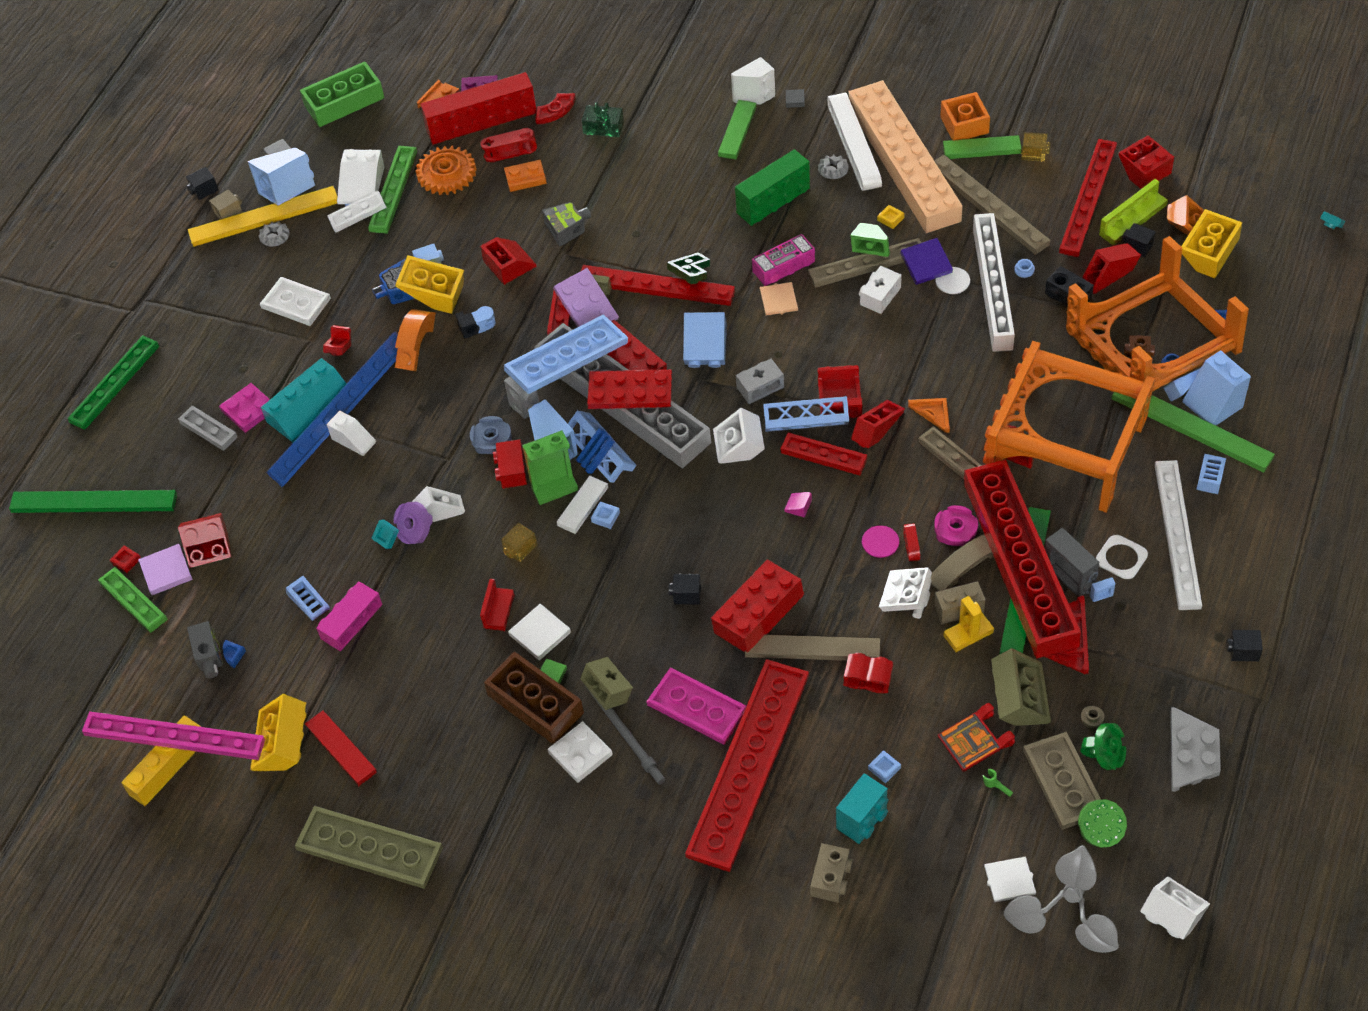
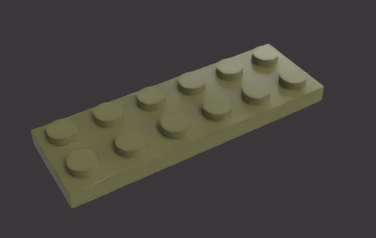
(369, 847)

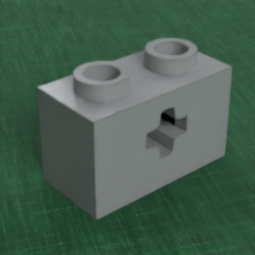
(760, 381)

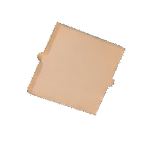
(778, 298)

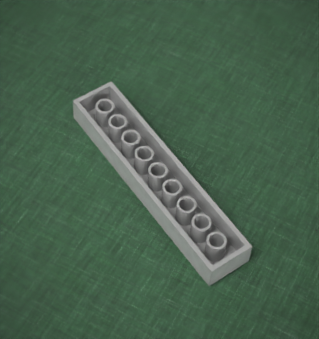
(666, 428)

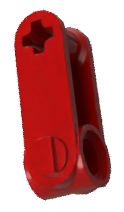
(509, 145)

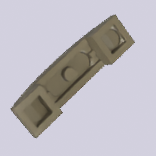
(960, 562)

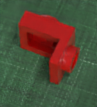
(339, 341)

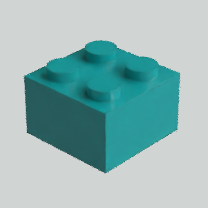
(862, 809)

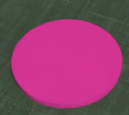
(880, 541)

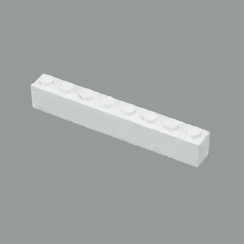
(993, 282)

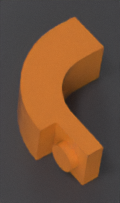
(410, 336)

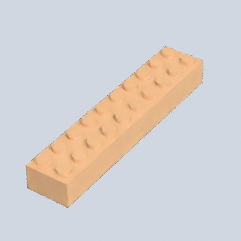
(905, 157)

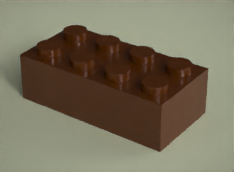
(534, 697)

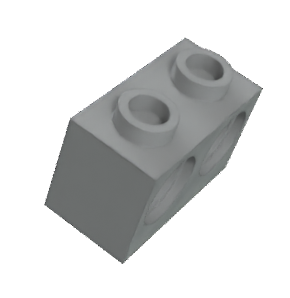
(519, 399)

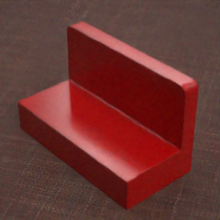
(496, 607)

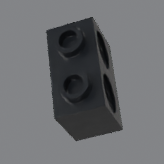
(1058, 285)

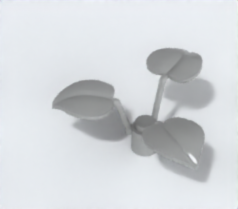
(1078, 874)

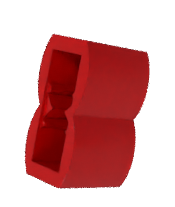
(868, 673)

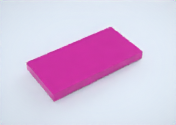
(697, 705)

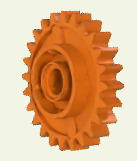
(446, 170)

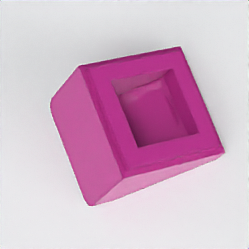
(799, 503)

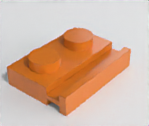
(436, 91)
(525, 175)

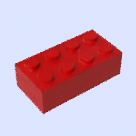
(757, 606)

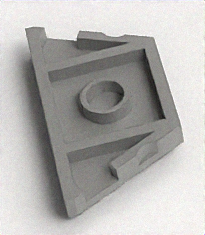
(1193, 750)

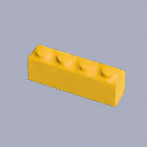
(156, 769)

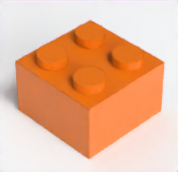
(965, 116)

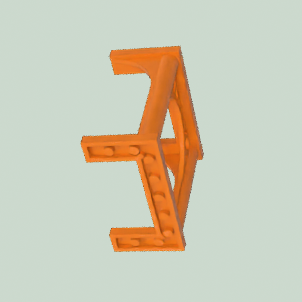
(1087, 316)
(1009, 442)

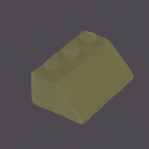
(1020, 689)

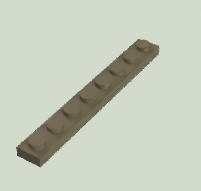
(989, 203)

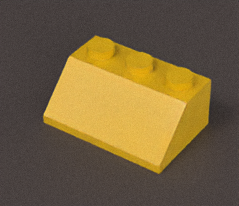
(1211, 242)
(282, 728)

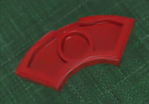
(556, 109)

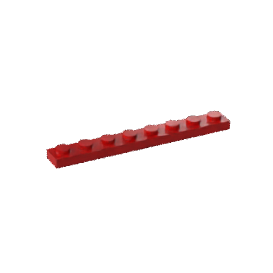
(1088, 198)
(666, 286)

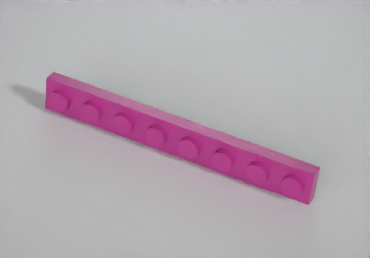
(174, 735)

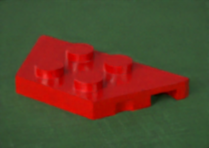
(1077, 657)

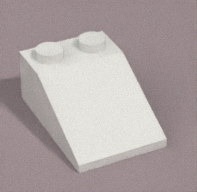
(359, 174)

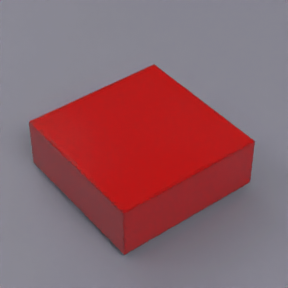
(125, 559)

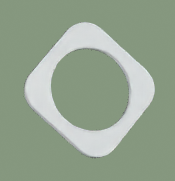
(1125, 574)

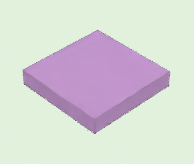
(165, 569)

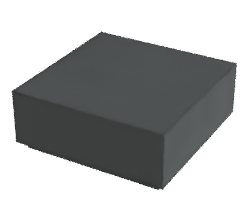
(795, 98)

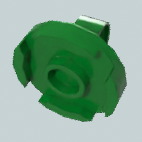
(1106, 746)

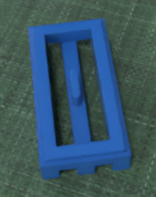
(593, 448)

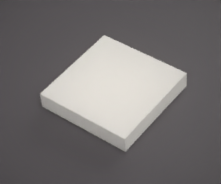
(539, 632)

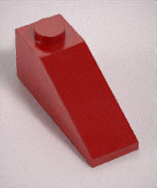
(876, 423)

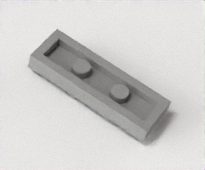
(207, 428)

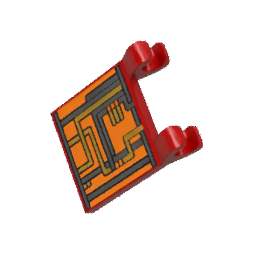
(972, 740)

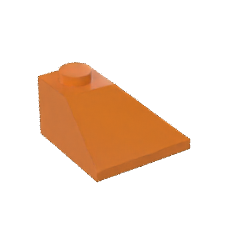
(1184, 214)

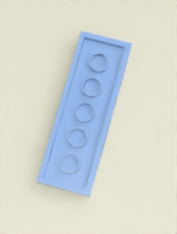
(565, 354)

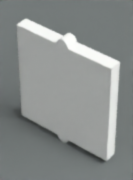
(1010, 879)

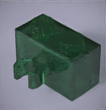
(602, 120)

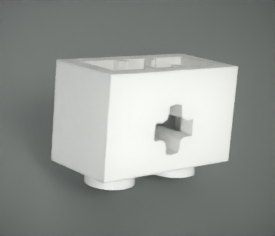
(880, 289)

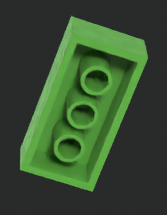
(342, 94)

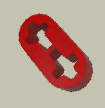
(911, 542)

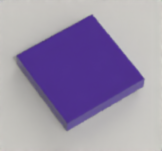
(926, 261)

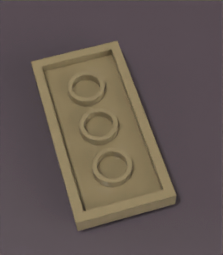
(1061, 777)

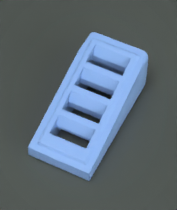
(1180, 386)
(1207, 484)
(298, 585)

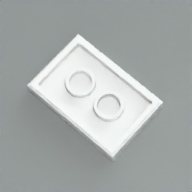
(295, 301)

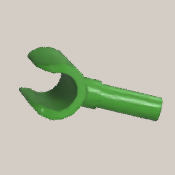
(993, 782)

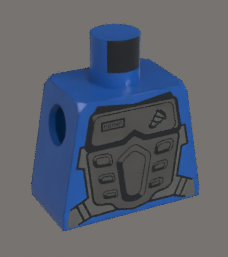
(388, 280)

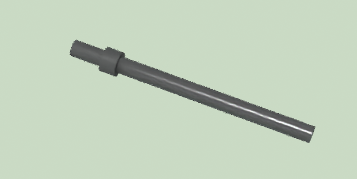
(648, 763)

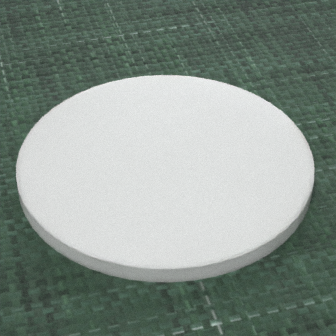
(954, 282)

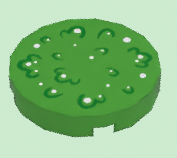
(1102, 823)

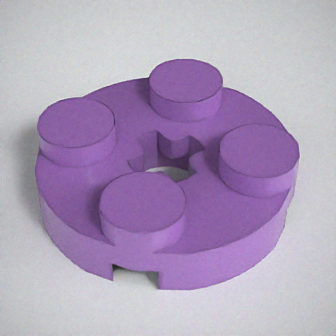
(421, 522)

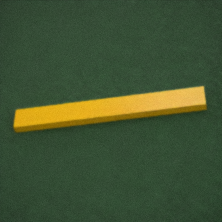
(263, 215)

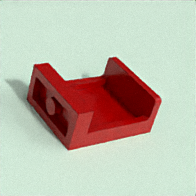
(841, 382)

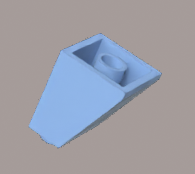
(282, 175)
(705, 339)
(1218, 389)
(547, 421)

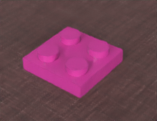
(245, 407)

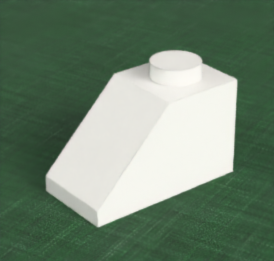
(350, 433)
(440, 503)

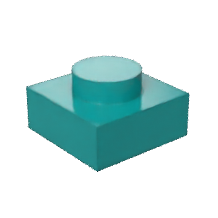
(1332, 221)
(385, 534)

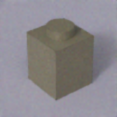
(226, 205)

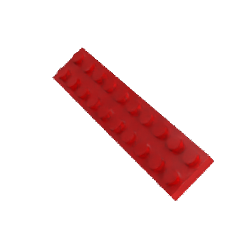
(747, 766)

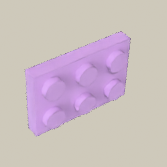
(584, 298)

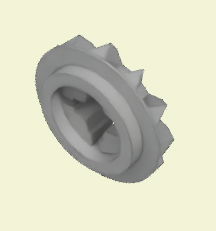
(831, 172)
(272, 239)

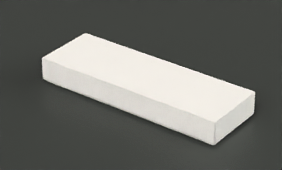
(356, 211)
(582, 504)

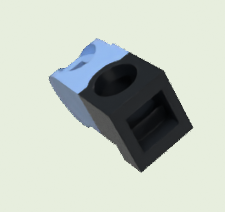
(475, 322)

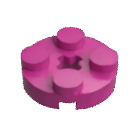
(951, 536)

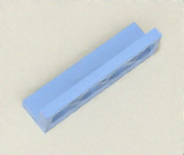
(806, 422)
(616, 453)

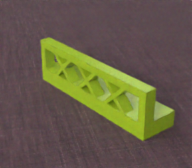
(1134, 210)

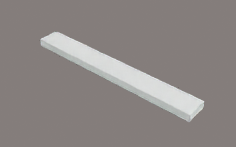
(1178, 535)

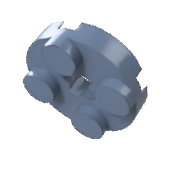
(489, 425)

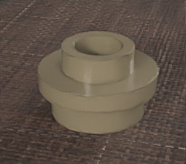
(1089, 721)

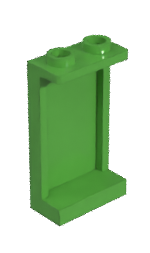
(550, 467)

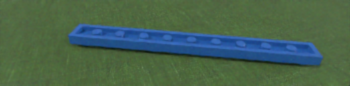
(344, 401)

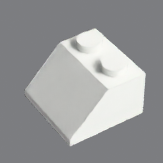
(753, 82)
(738, 437)
(1174, 908)

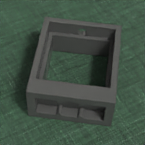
(1072, 562)

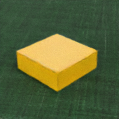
(890, 217)

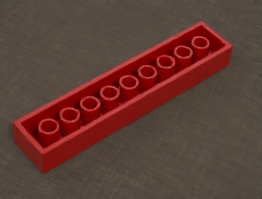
(1022, 559)

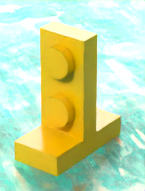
(971, 627)

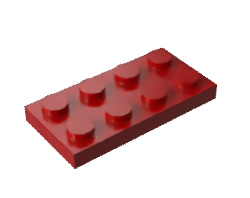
(635, 354)
(629, 389)

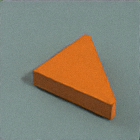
(933, 410)

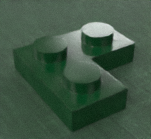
(690, 267)

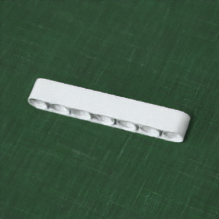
(854, 142)

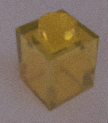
(1035, 146)
(519, 542)

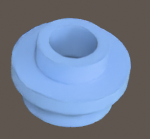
(1024, 268)

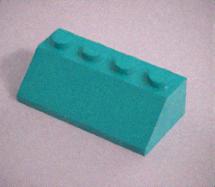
(303, 399)

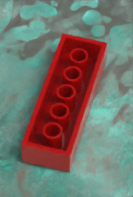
(479, 108)

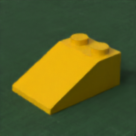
(431, 283)

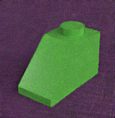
(870, 240)

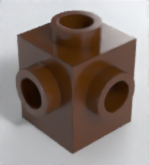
(1142, 341)

